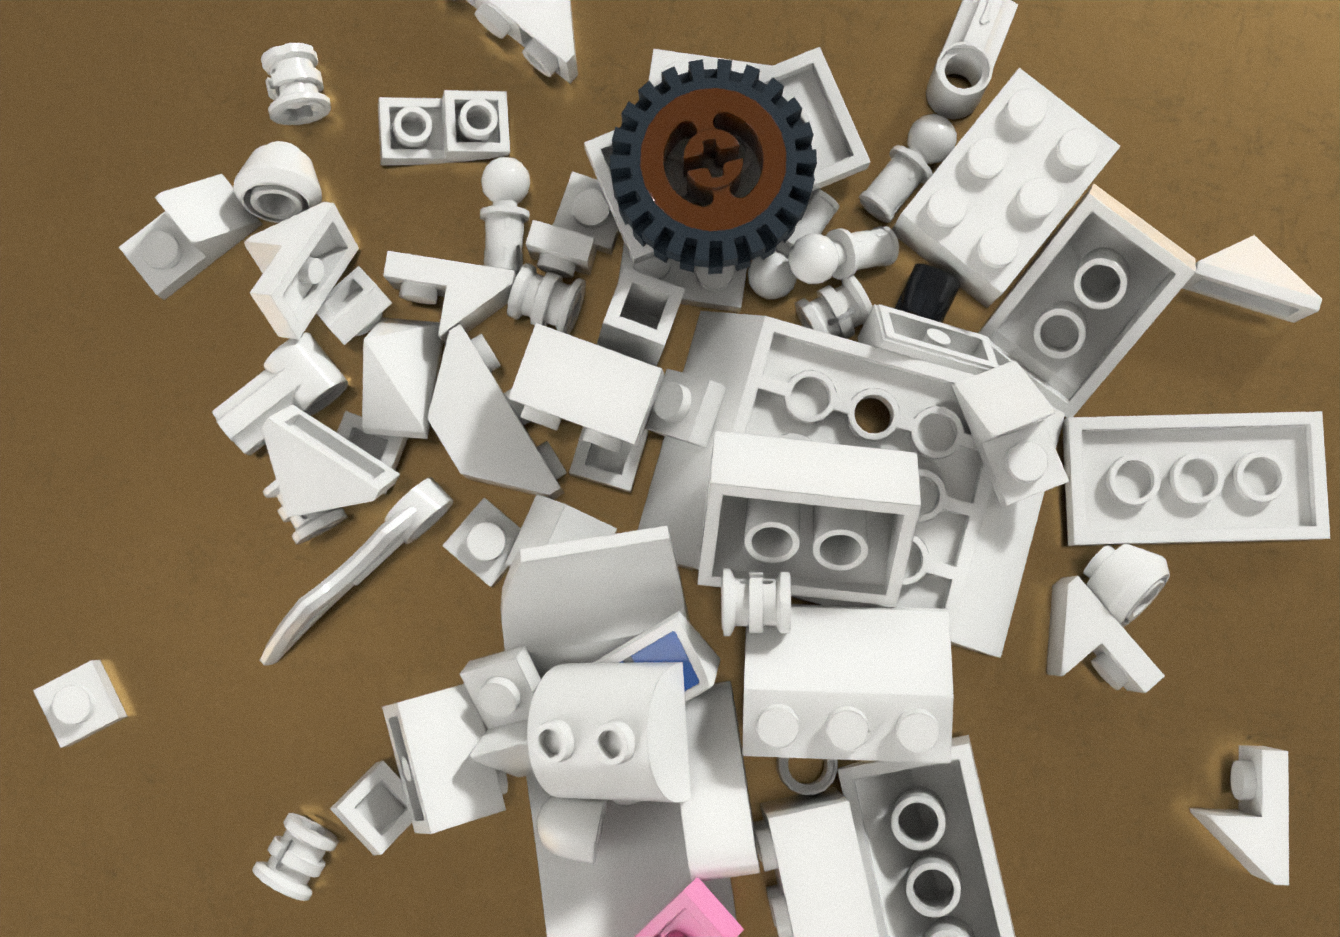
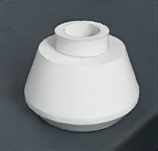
(277, 182)
(1126, 580)

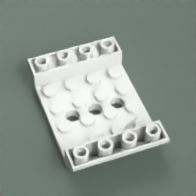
(806, 388)

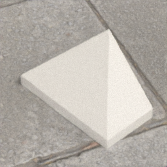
(1256, 280)
(400, 377)
(320, 467)

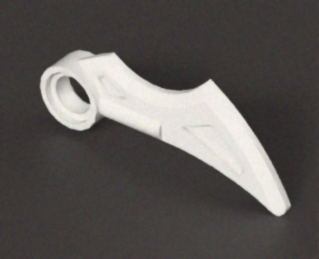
(403, 523)

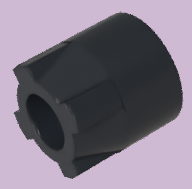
(928, 292)

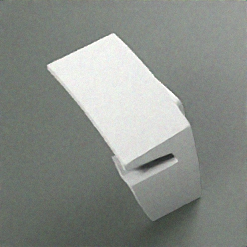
(575, 607)

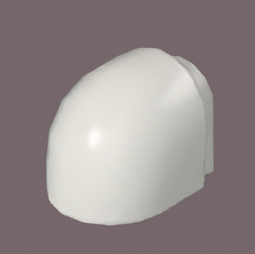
(572, 827)

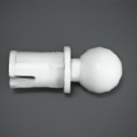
(929, 142)
(505, 184)
(842, 253)
(773, 276)

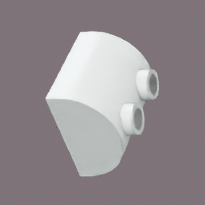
(611, 732)

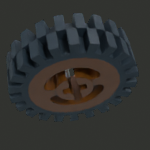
(704, 109)

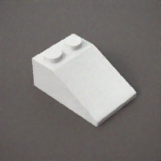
(1087, 299)

